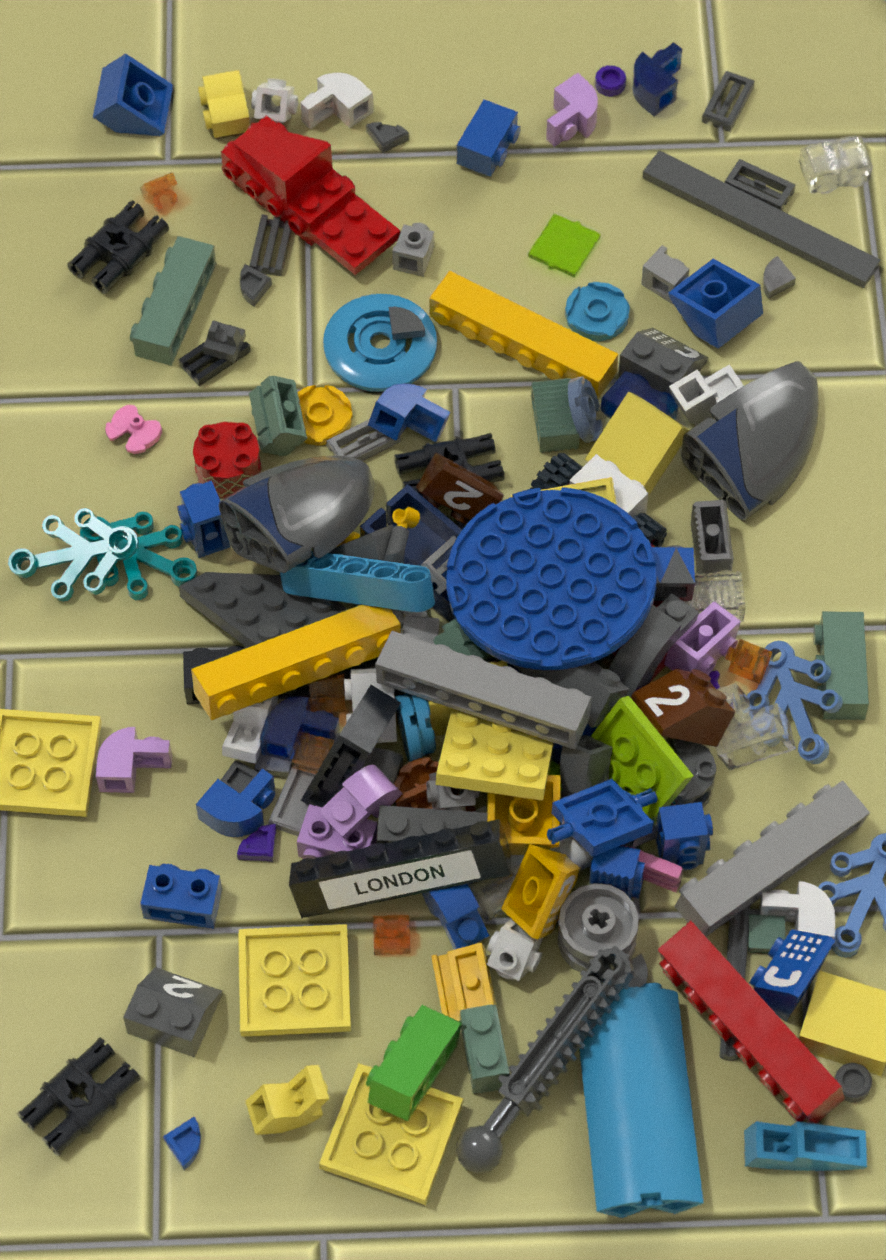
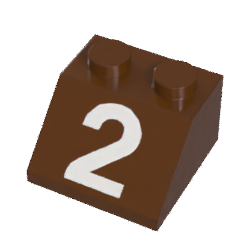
(457, 489)
(686, 707)

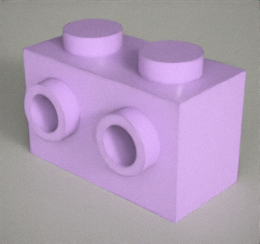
(704, 641)
(321, 839)

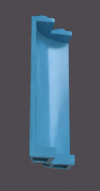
(640, 1106)

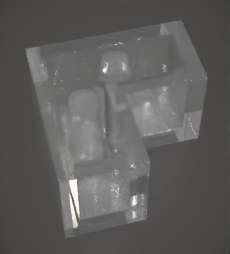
(754, 733)

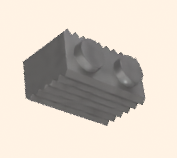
(711, 536)

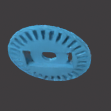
(374, 367)

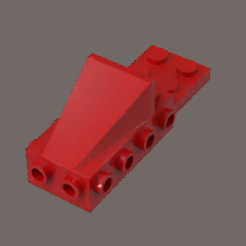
(298, 183)

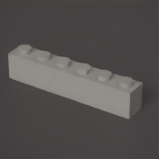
(483, 689)
(772, 858)

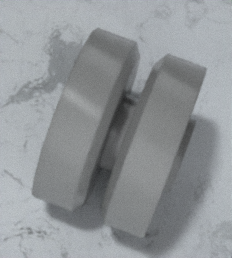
(595, 920)

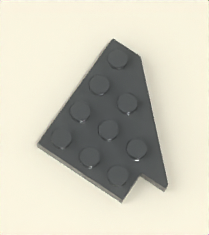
(254, 605)

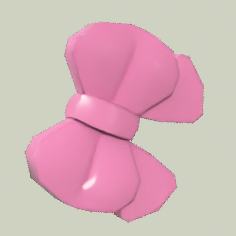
(143, 433)

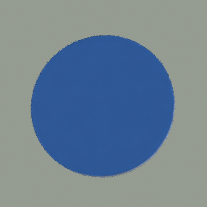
(551, 578)

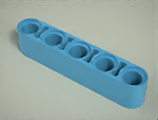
(362, 582)

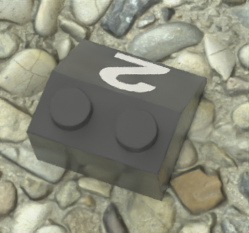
(171, 1011)

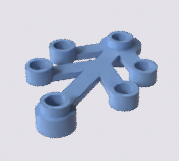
(793, 693)
(869, 886)

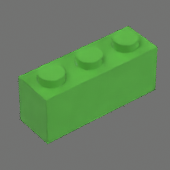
(413, 1062)

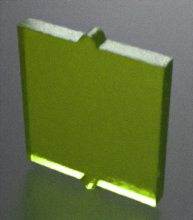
(564, 245)

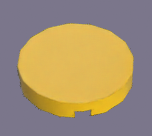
(324, 413)

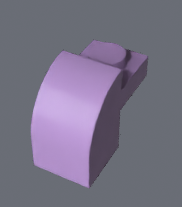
(576, 108)
(125, 753)
(359, 799)

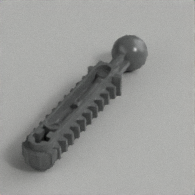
(480, 1146)

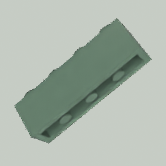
(173, 300)

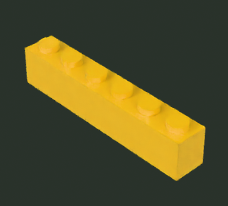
(520, 333)
(292, 659)

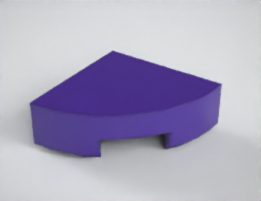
(259, 845)

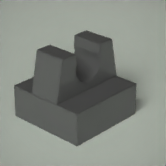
(224, 341)

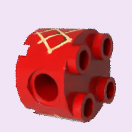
(226, 456)

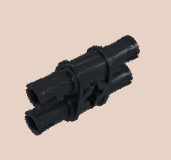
(118, 246)
(456, 450)
(79, 1114)

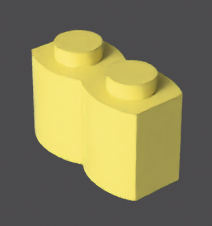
(226, 104)

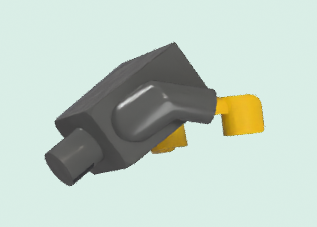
(385, 543)

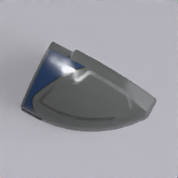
(756, 440)
(297, 510)

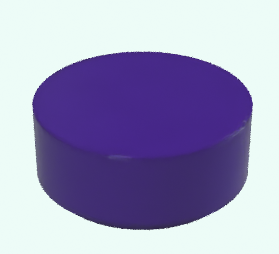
(610, 80)

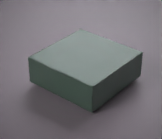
(764, 932)

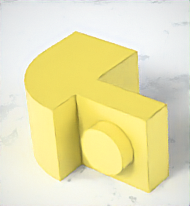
(290, 1104)

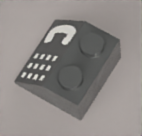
(659, 359)

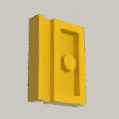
(463, 979)

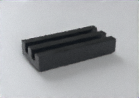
(197, 359)

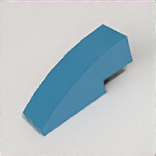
(804, 1147)

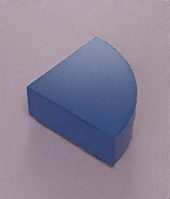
(184, 1142)

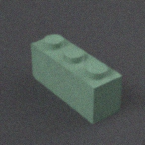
(844, 651)

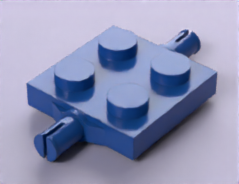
(602, 817)

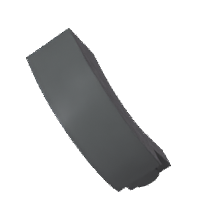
(645, 650)
(588, 767)

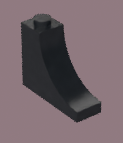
(352, 746)

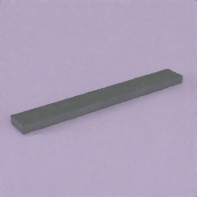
(761, 219)

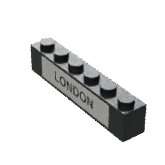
(400, 868)

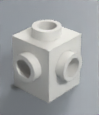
(263, 101)
(513, 951)

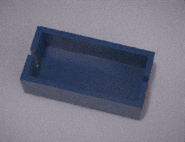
(423, 539)

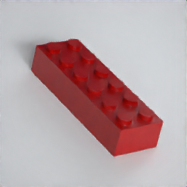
(754, 1027)

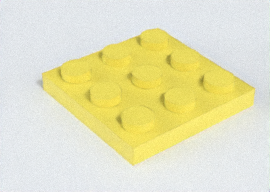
(493, 758)
(47, 761)
(294, 980)
(387, 1150)

